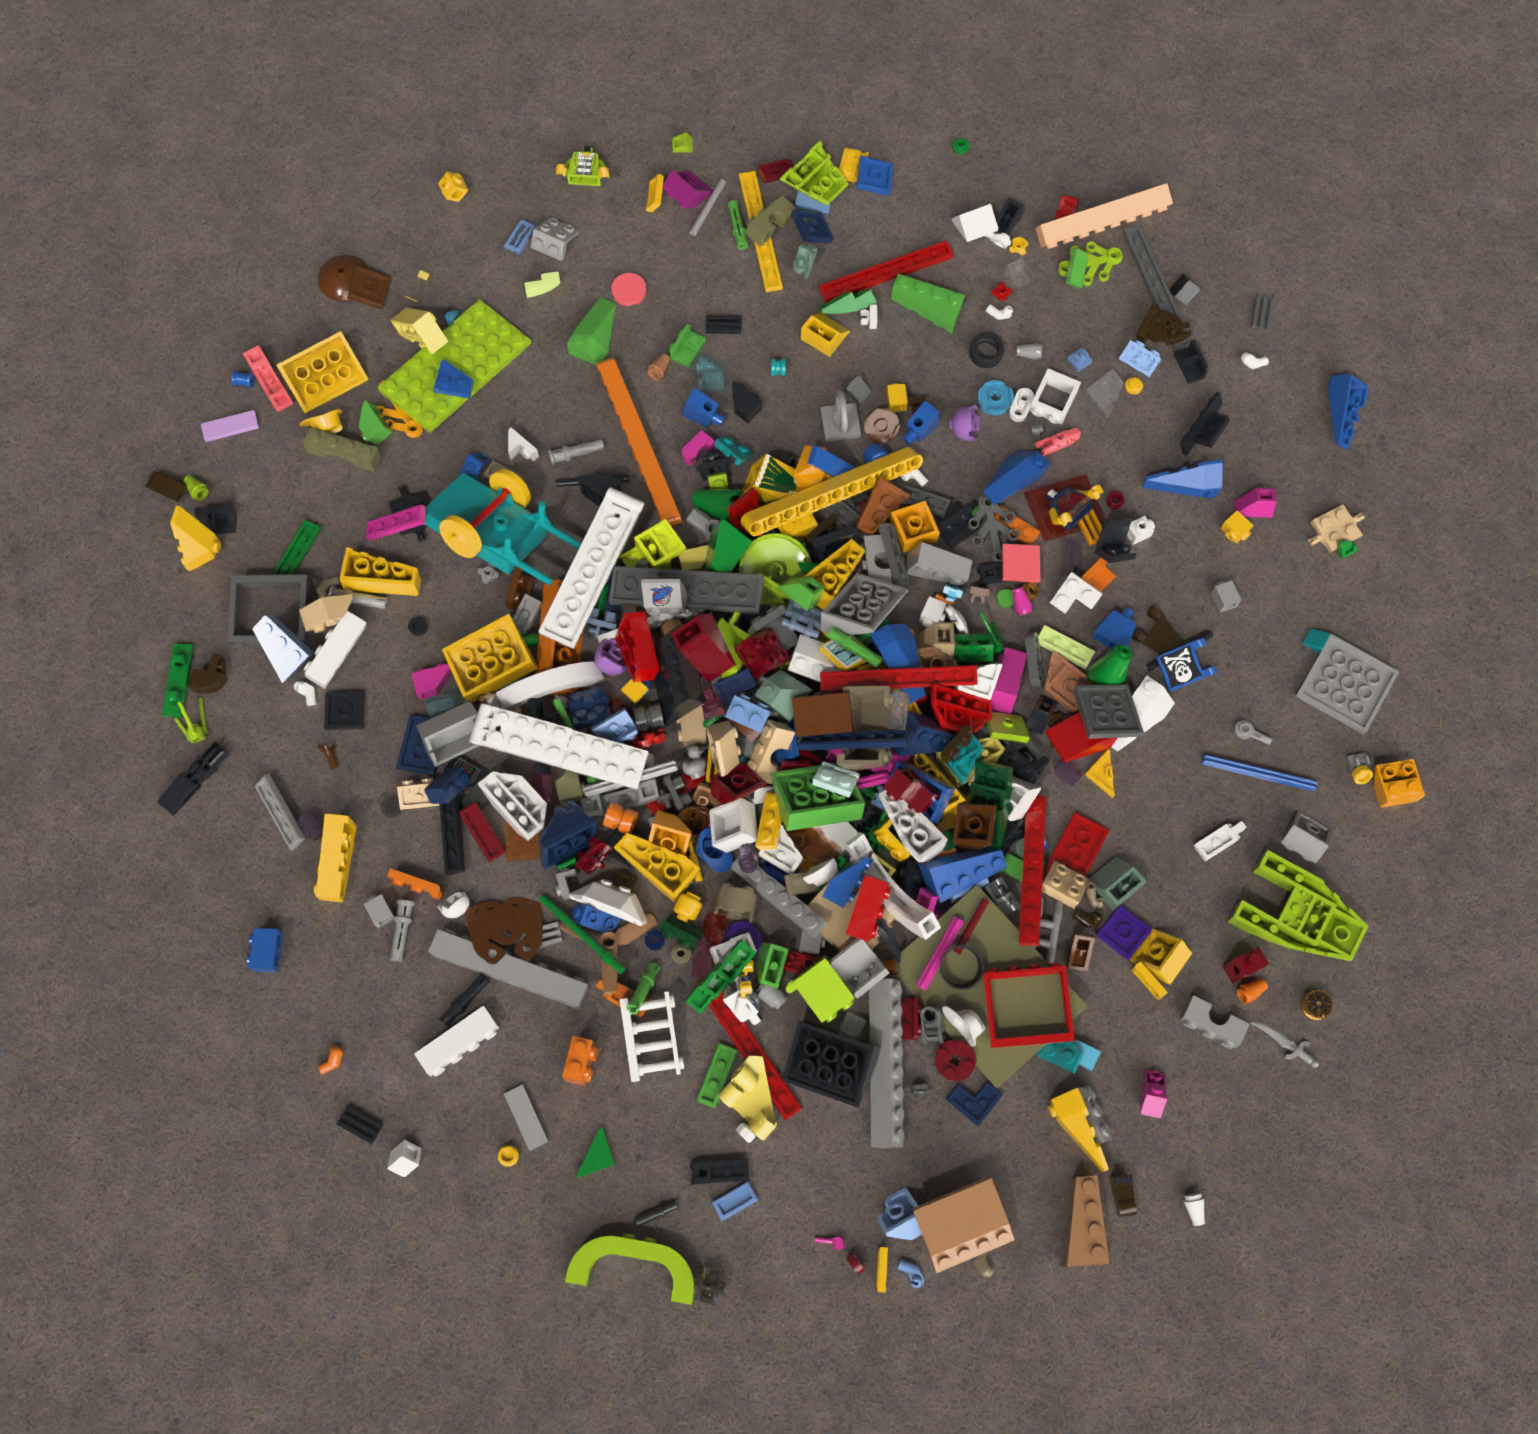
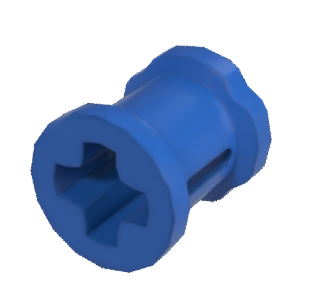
(245, 379)

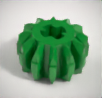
(871, 837)

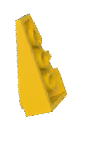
(195, 539)
(663, 868)
(1071, 1115)

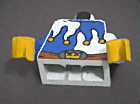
(741, 997)

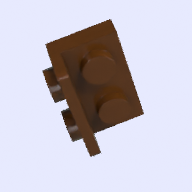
(518, 588)

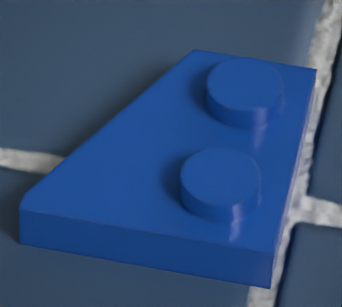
(452, 381)

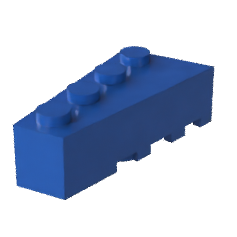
(959, 871)

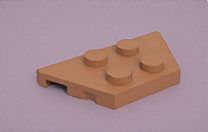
(1061, 681)

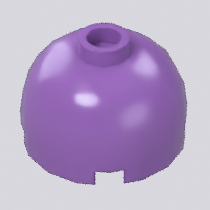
(965, 421)
(609, 658)

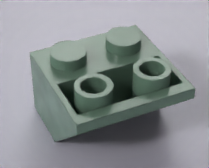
(1117, 882)

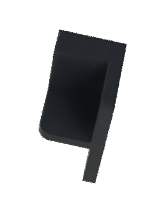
(1192, 363)
(218, 518)

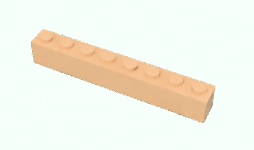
(1104, 215)

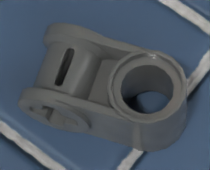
(932, 1029)

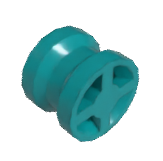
(778, 366)

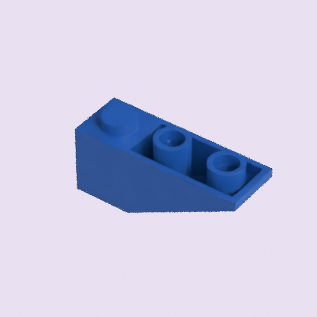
(844, 881)

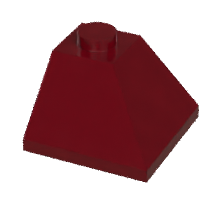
(735, 784)

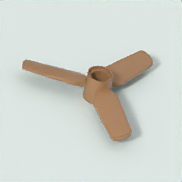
(621, 937)

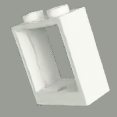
(1060, 382)

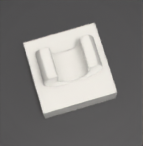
(871, 317)

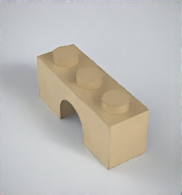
(773, 737)

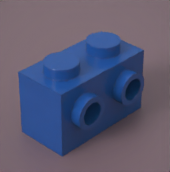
(265, 950)

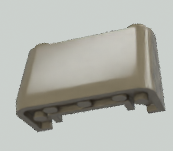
(870, 713)

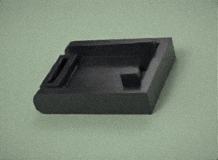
(827, 544)

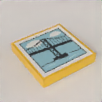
(843, 659)

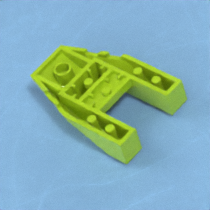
(1311, 919)

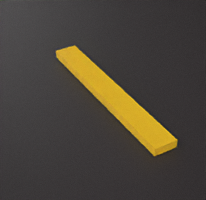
(765, 253)

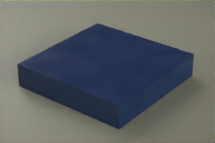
(812, 226)

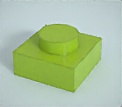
(718, 481)

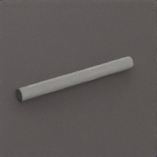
(707, 207)

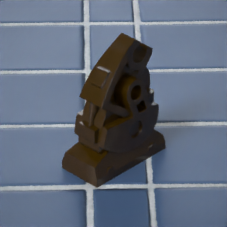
(1159, 327)

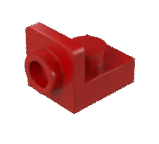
(1066, 207)

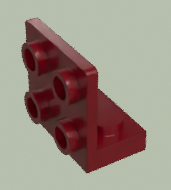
(762, 653)

